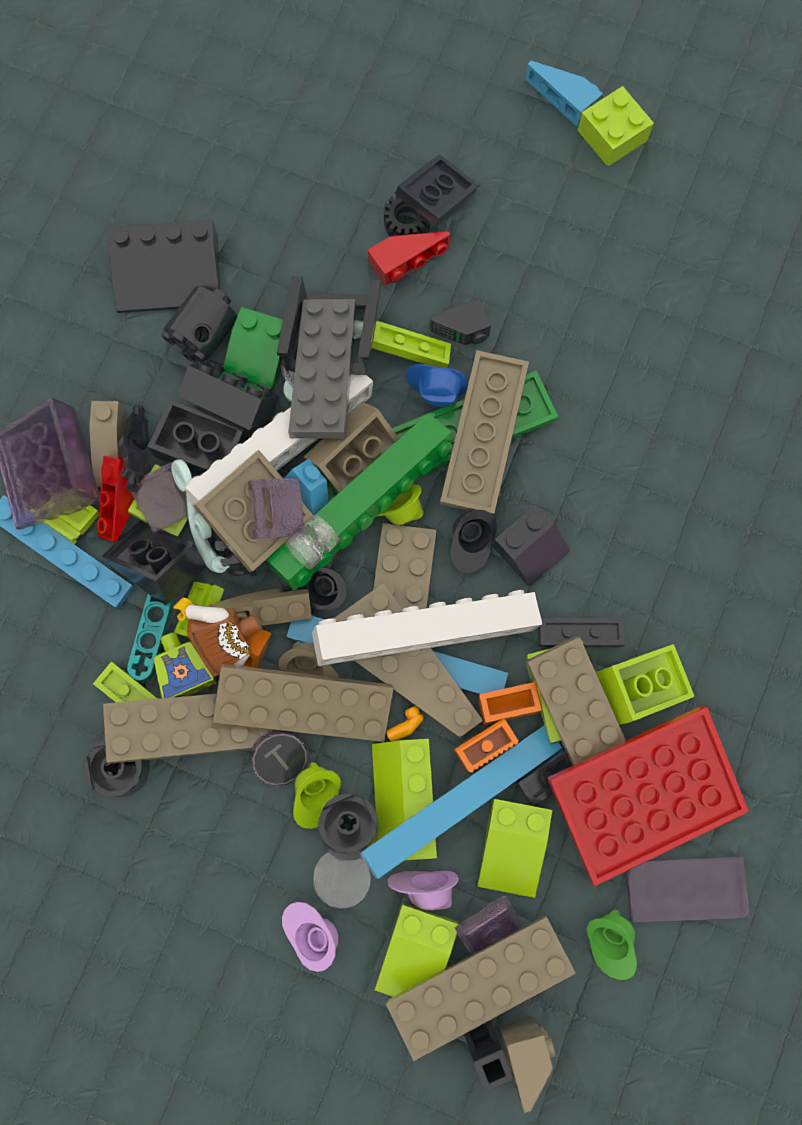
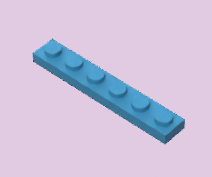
(68, 558)

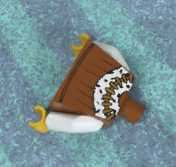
(218, 634)

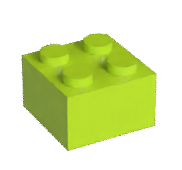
(615, 126)

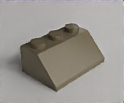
(346, 458)
(529, 1058)

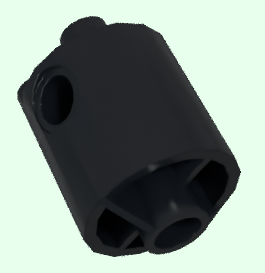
(200, 323)

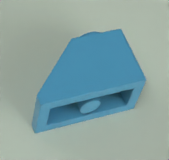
(312, 486)

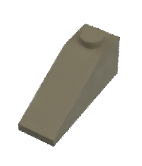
(106, 430)

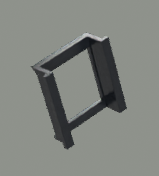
(291, 323)

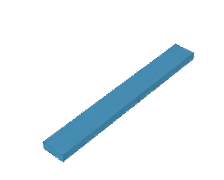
(466, 674)
(458, 803)

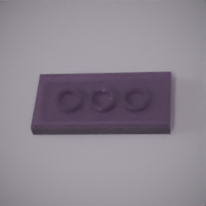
(688, 889)

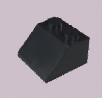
(531, 545)

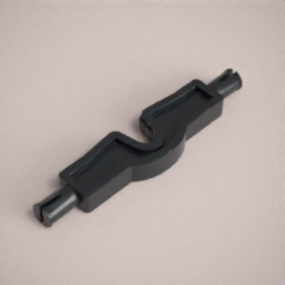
(131, 448)

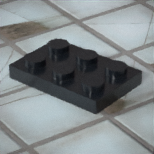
(436, 189)

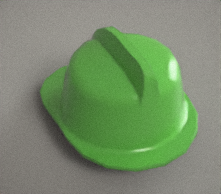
(613, 945)

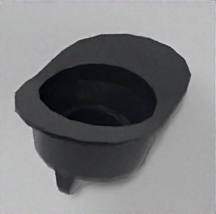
(472, 540)
(325, 589)

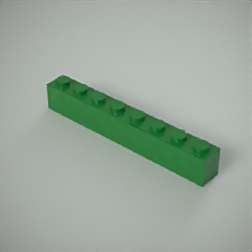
(371, 494)

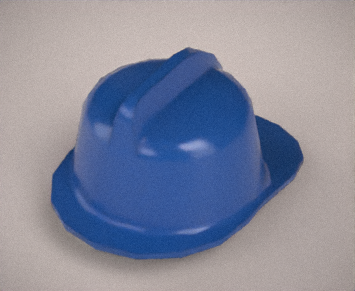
(436, 384)

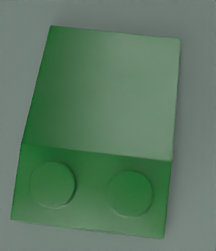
(254, 347)

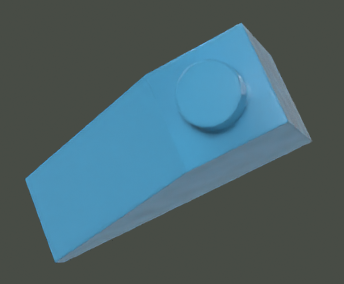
(564, 90)

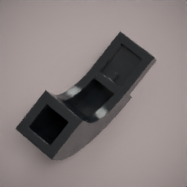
(488, 1056)

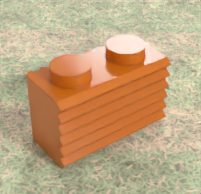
(486, 746)

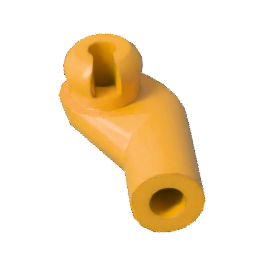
(407, 727)

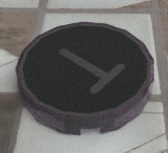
(278, 757)

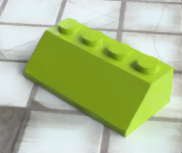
(402, 786)

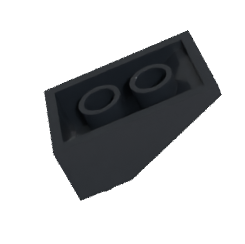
(155, 562)

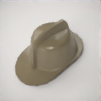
(303, 660)

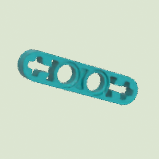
(147, 627)

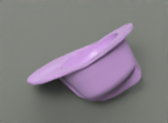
(426, 889)
(310, 935)

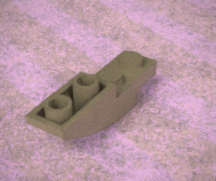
(271, 606)

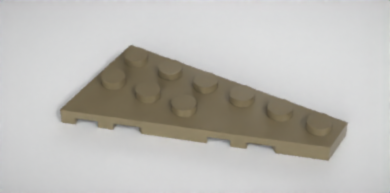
(416, 673)

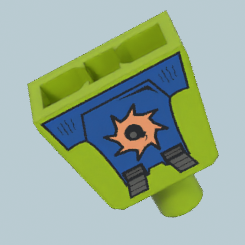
(181, 669)

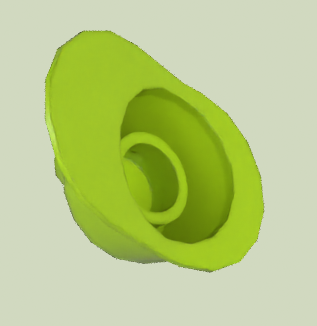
(405, 507)
(313, 790)

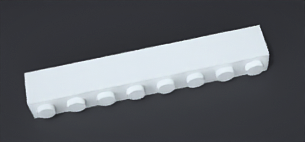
(272, 442)
(425, 628)

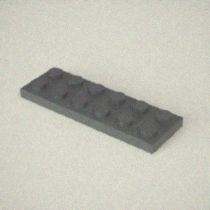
(323, 369)

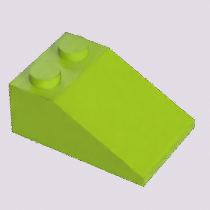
(645, 684)
(514, 848)
(416, 949)

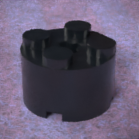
(113, 784)
(359, 814)

